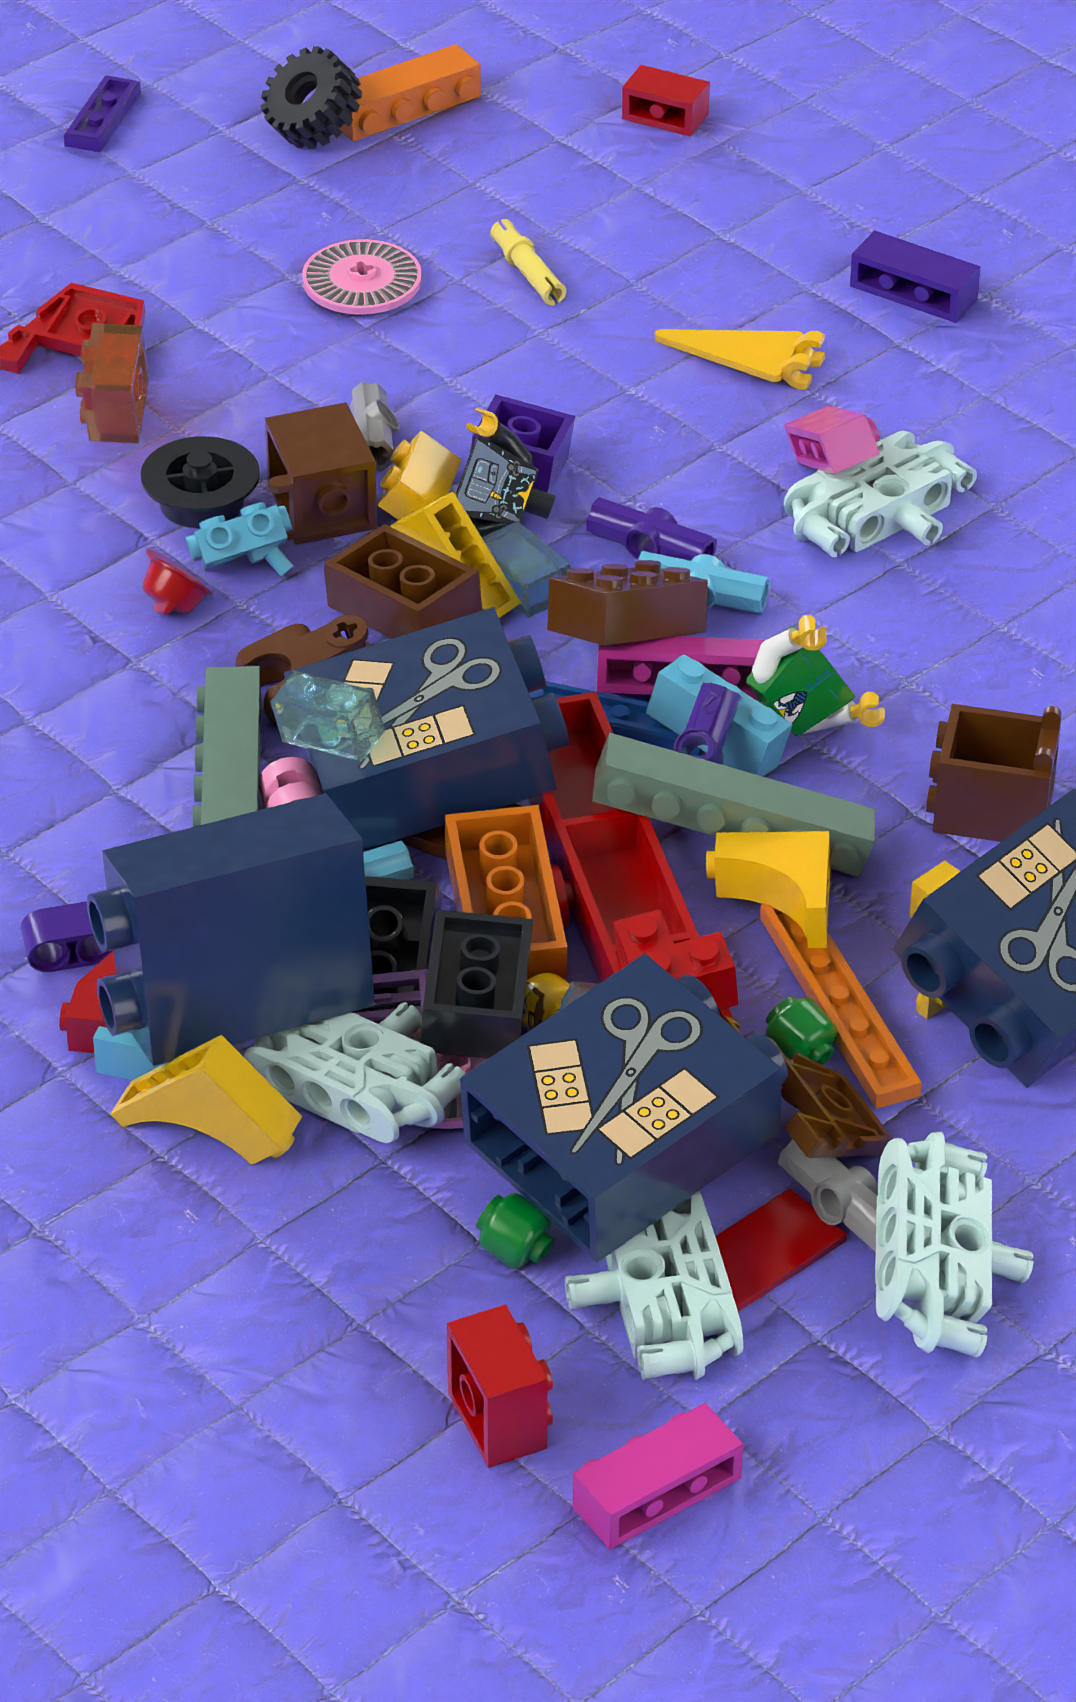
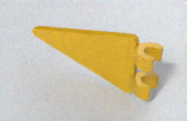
(758, 353)

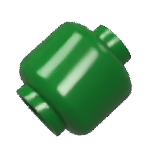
(802, 1028)
(515, 1230)

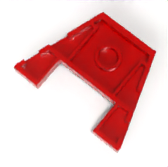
(68, 321)

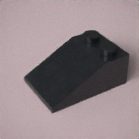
(400, 927)
(475, 983)

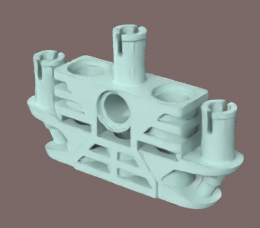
(879, 495)
(359, 1072)
(939, 1243)
(668, 1291)

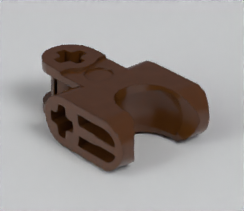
(298, 647)

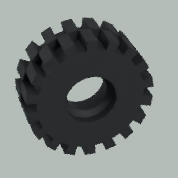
(327, 107)

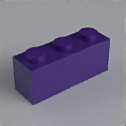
(915, 276)

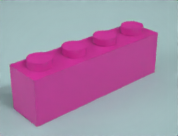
(635, 665)

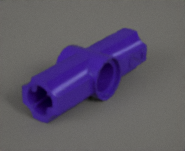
(649, 531)
(709, 721)

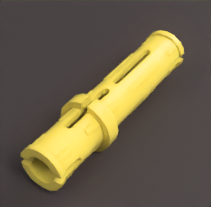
(522, 254)

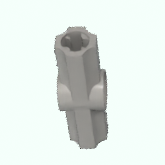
(375, 421)
(836, 1191)

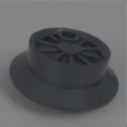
(200, 479)

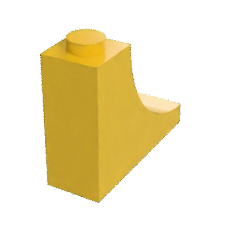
(450, 530)
(777, 870)
(215, 1094)

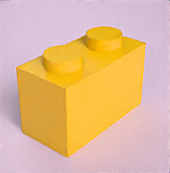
(418, 477)

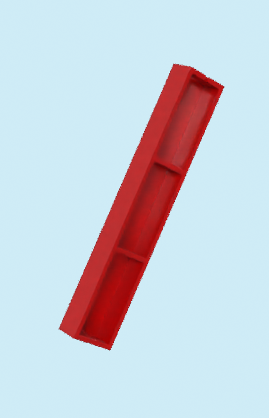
(601, 849)

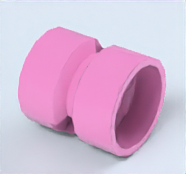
(288, 781)

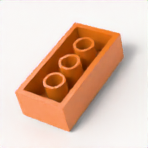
(504, 869)

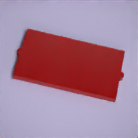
(774, 1246)

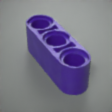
(60, 938)

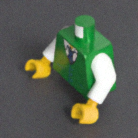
(803, 684)

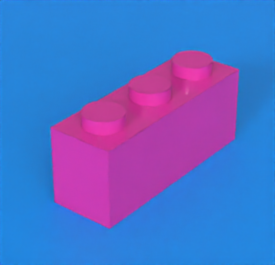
(833, 439)
(657, 1475)

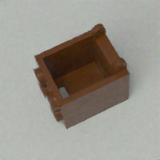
(321, 473)
(992, 770)

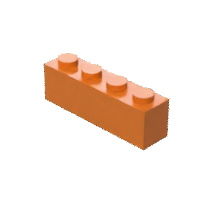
(414, 90)

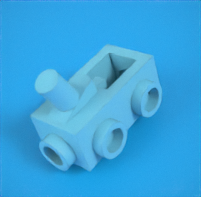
(250, 535)

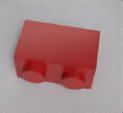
(665, 100)

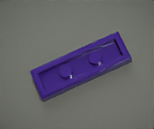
(102, 113)

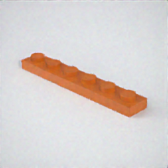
(860, 1029)

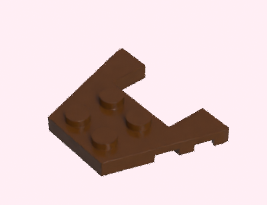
(832, 1113)

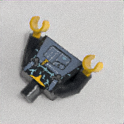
(499, 479)

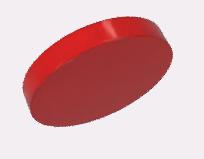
(564, 894)

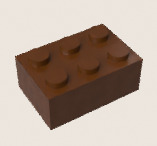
(400, 584)
(627, 603)

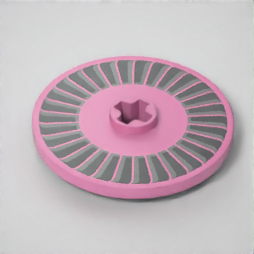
(361, 276)

